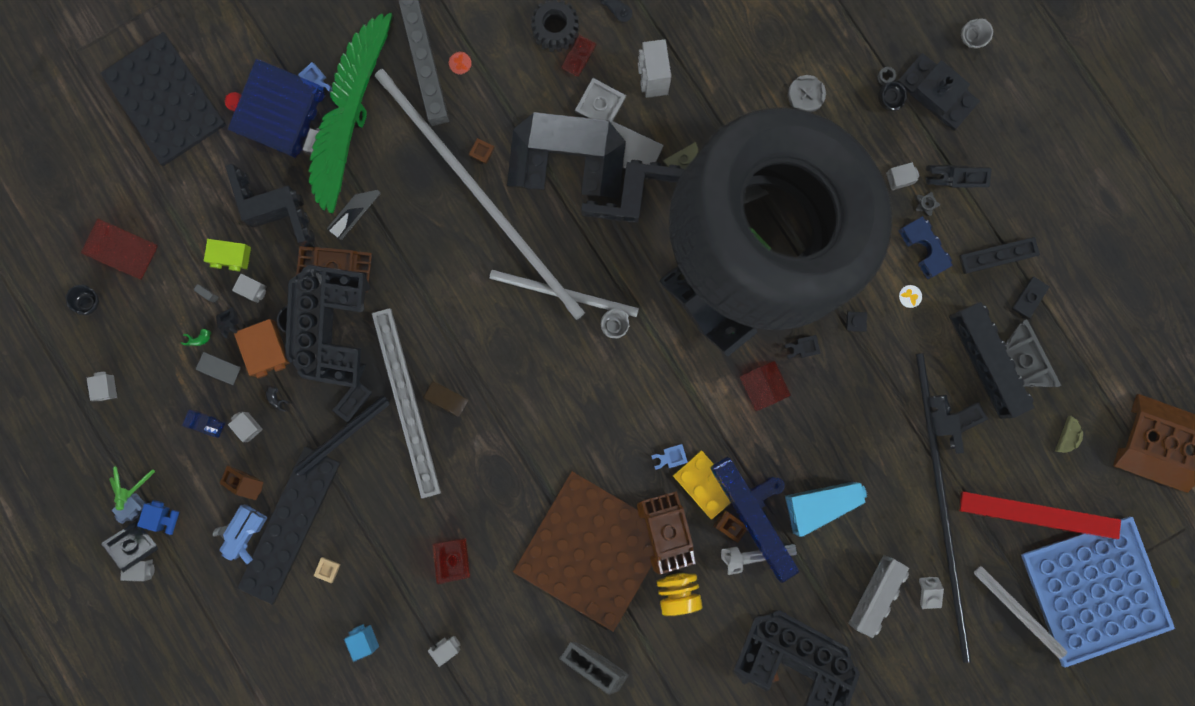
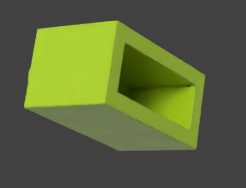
(227, 254)

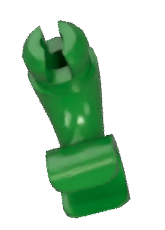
(200, 340)

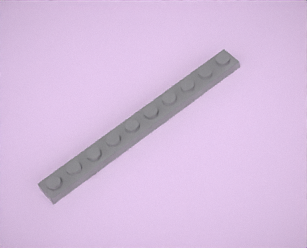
(406, 403)

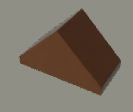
(730, 526)

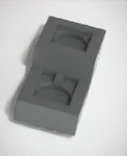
(218, 368)

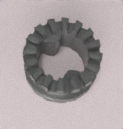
(886, 69)

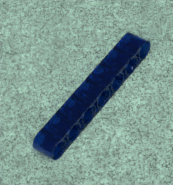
(754, 519)

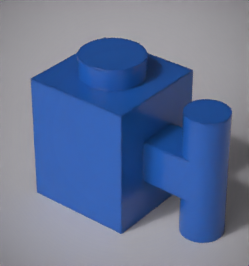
(155, 517)

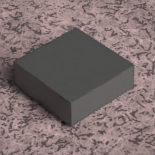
(207, 294)

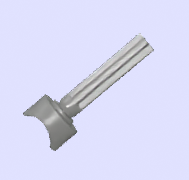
(735, 559)

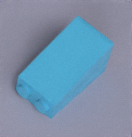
(820, 506)

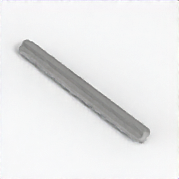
(1020, 612)

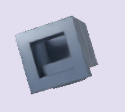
(131, 509)

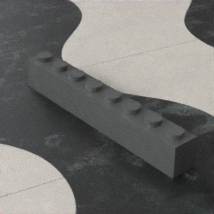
(424, 62)

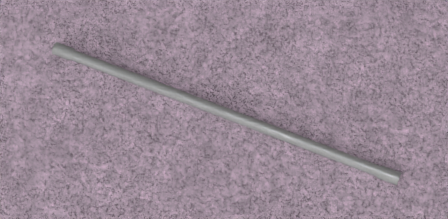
(570, 303)

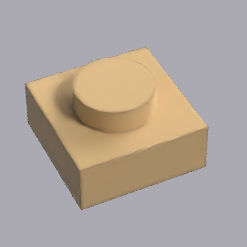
(327, 570)

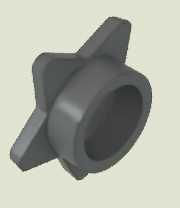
(927, 208)

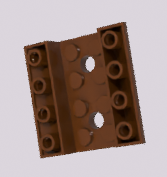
(1166, 457)

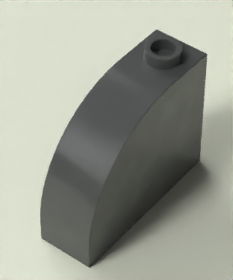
(594, 667)

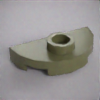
(682, 157)
(1070, 437)

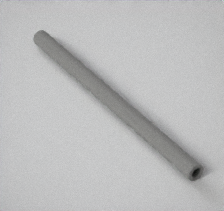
(545, 288)

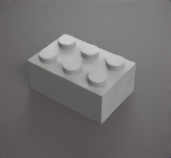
(655, 68)

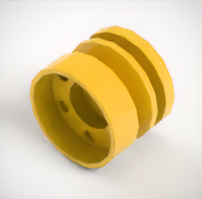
(679, 599)

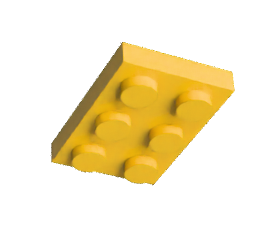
(702, 485)

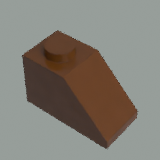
(241, 483)

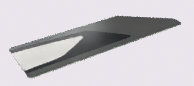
(352, 213)

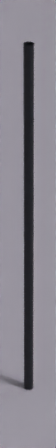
(943, 512)

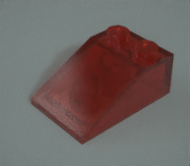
(119, 249)

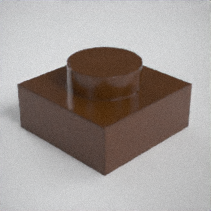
(481, 151)

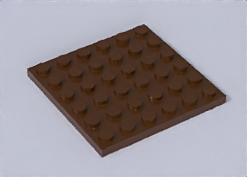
(589, 552)

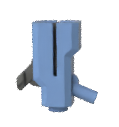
(239, 532)

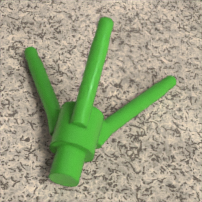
(122, 494)

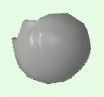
(977, 33)
(615, 323)

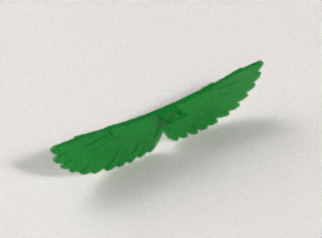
(336, 130)

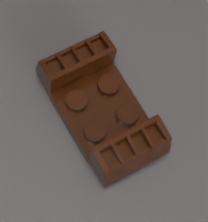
(335, 258)
(667, 532)

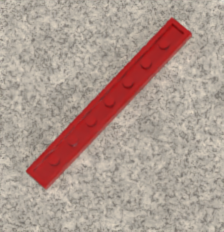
(1040, 515)

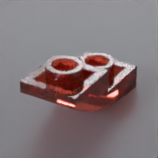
(579, 56)

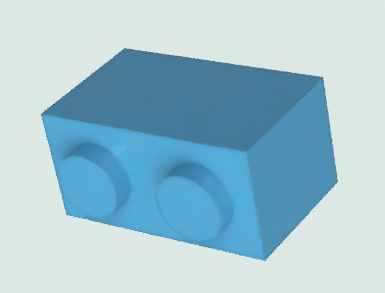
(361, 642)

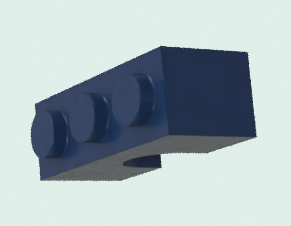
(936, 258)

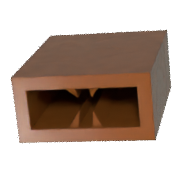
(262, 348)

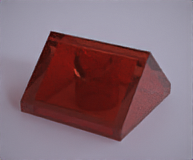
(765, 386)
(451, 560)

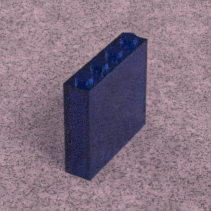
(276, 108)

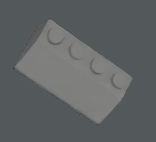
(878, 596)

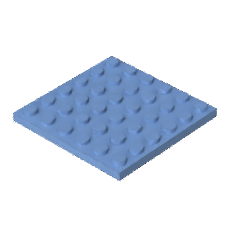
(1097, 592)

